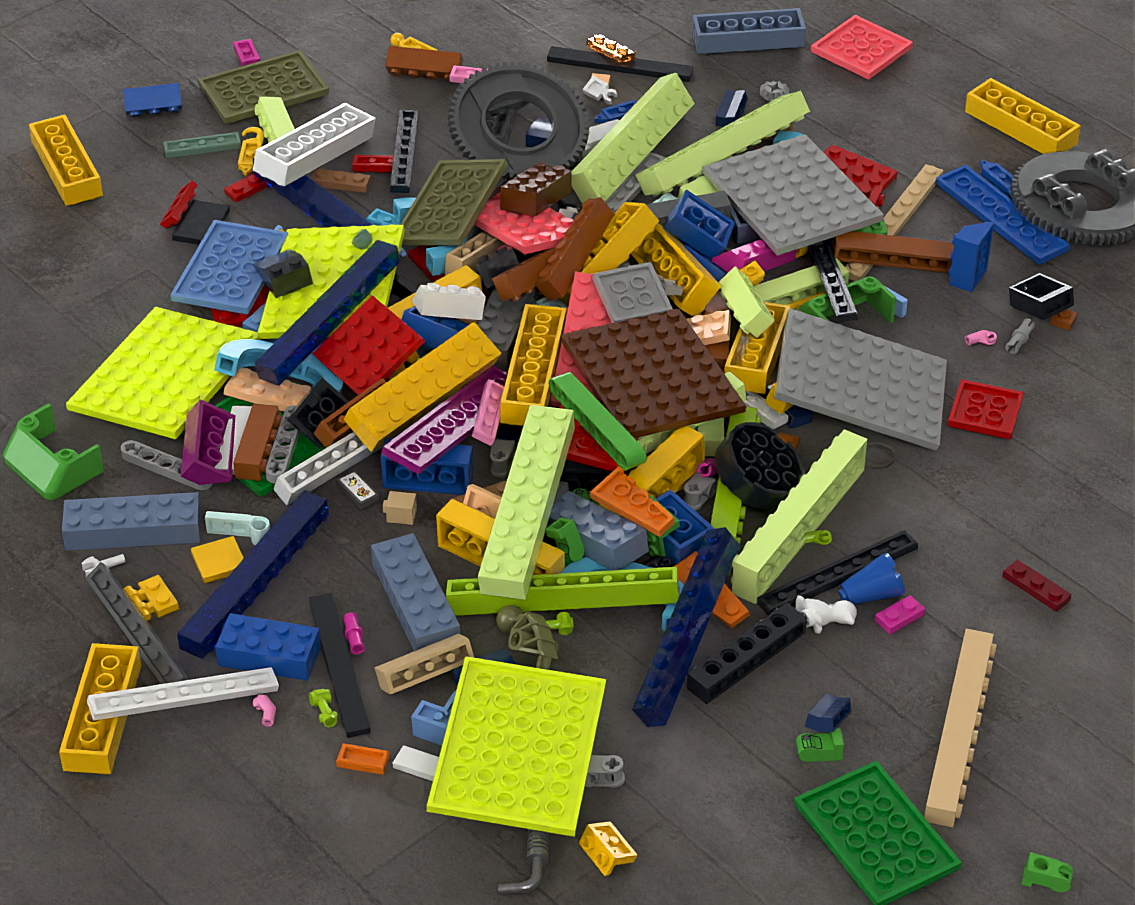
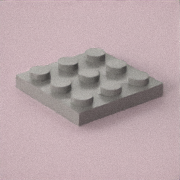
(631, 292)

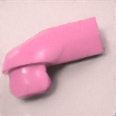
(983, 336)
(264, 703)

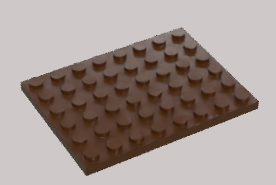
(653, 373)

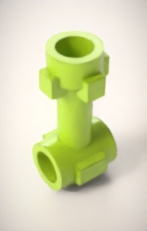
(563, 623)
(321, 698)

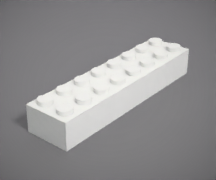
(313, 144)

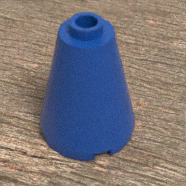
(873, 582)

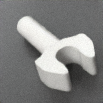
(90, 563)

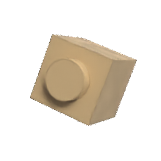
(400, 507)

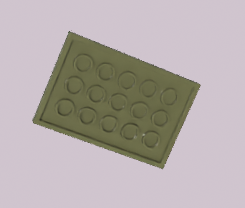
(284, 76)
(451, 201)

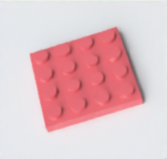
(861, 47)

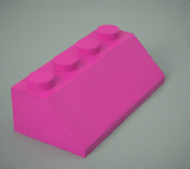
(754, 251)

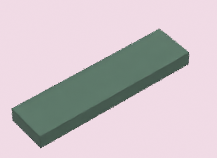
(202, 145)

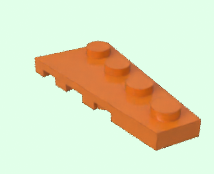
(628, 500)
(728, 607)

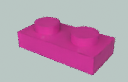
(246, 52)
(900, 614)

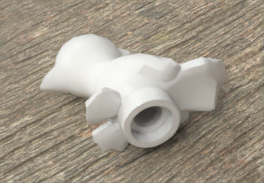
(820, 613)

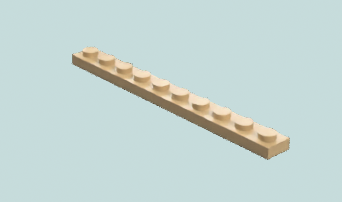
(902, 211)

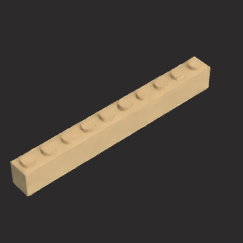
(959, 730)

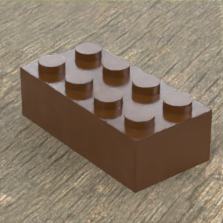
(535, 189)

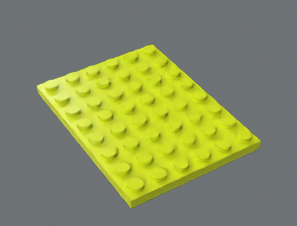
(328, 256)
(158, 373)
(517, 746)

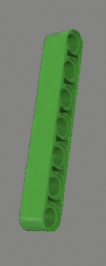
(597, 421)

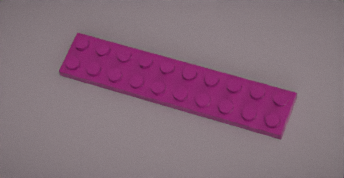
(441, 427)

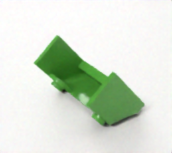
(862, 290)
(48, 472)

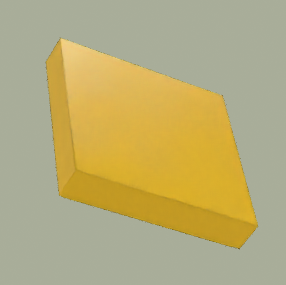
(217, 558)

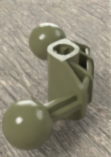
(528, 634)

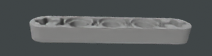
(282, 451)
(135, 452)

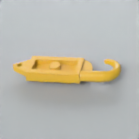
(249, 149)

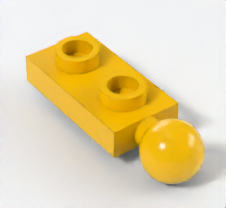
(398, 40)

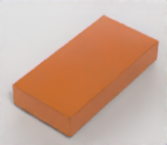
(363, 759)

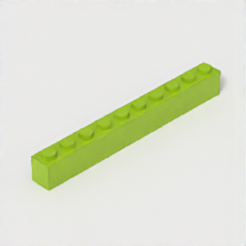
(727, 507)
(572, 591)

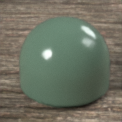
(362, 239)

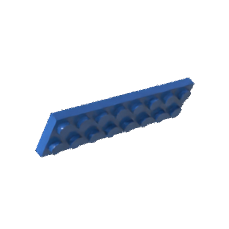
(996, 207)

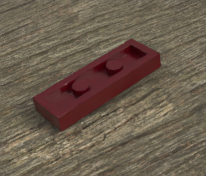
(1036, 585)

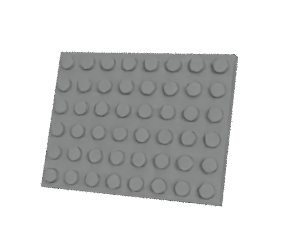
(792, 194)
(861, 379)

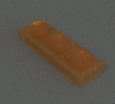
(610, 48)

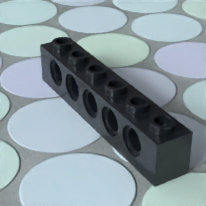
(746, 653)

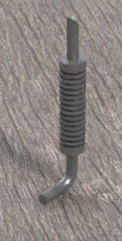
(537, 857)

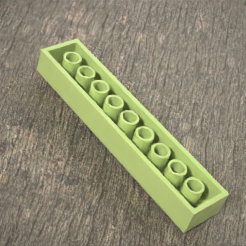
(631, 139)
(722, 144)
(526, 502)
(800, 513)

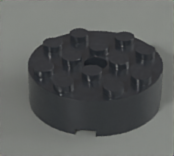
(758, 465)

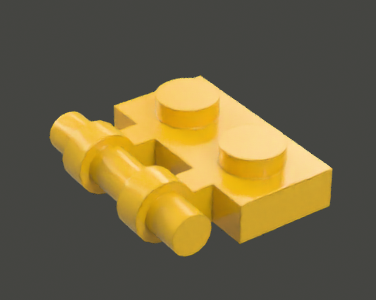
(156, 594)

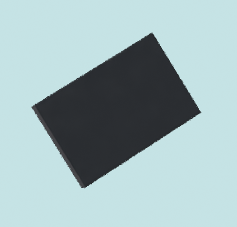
(198, 220)

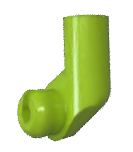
(820, 537)

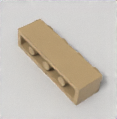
(470, 251)
(423, 663)

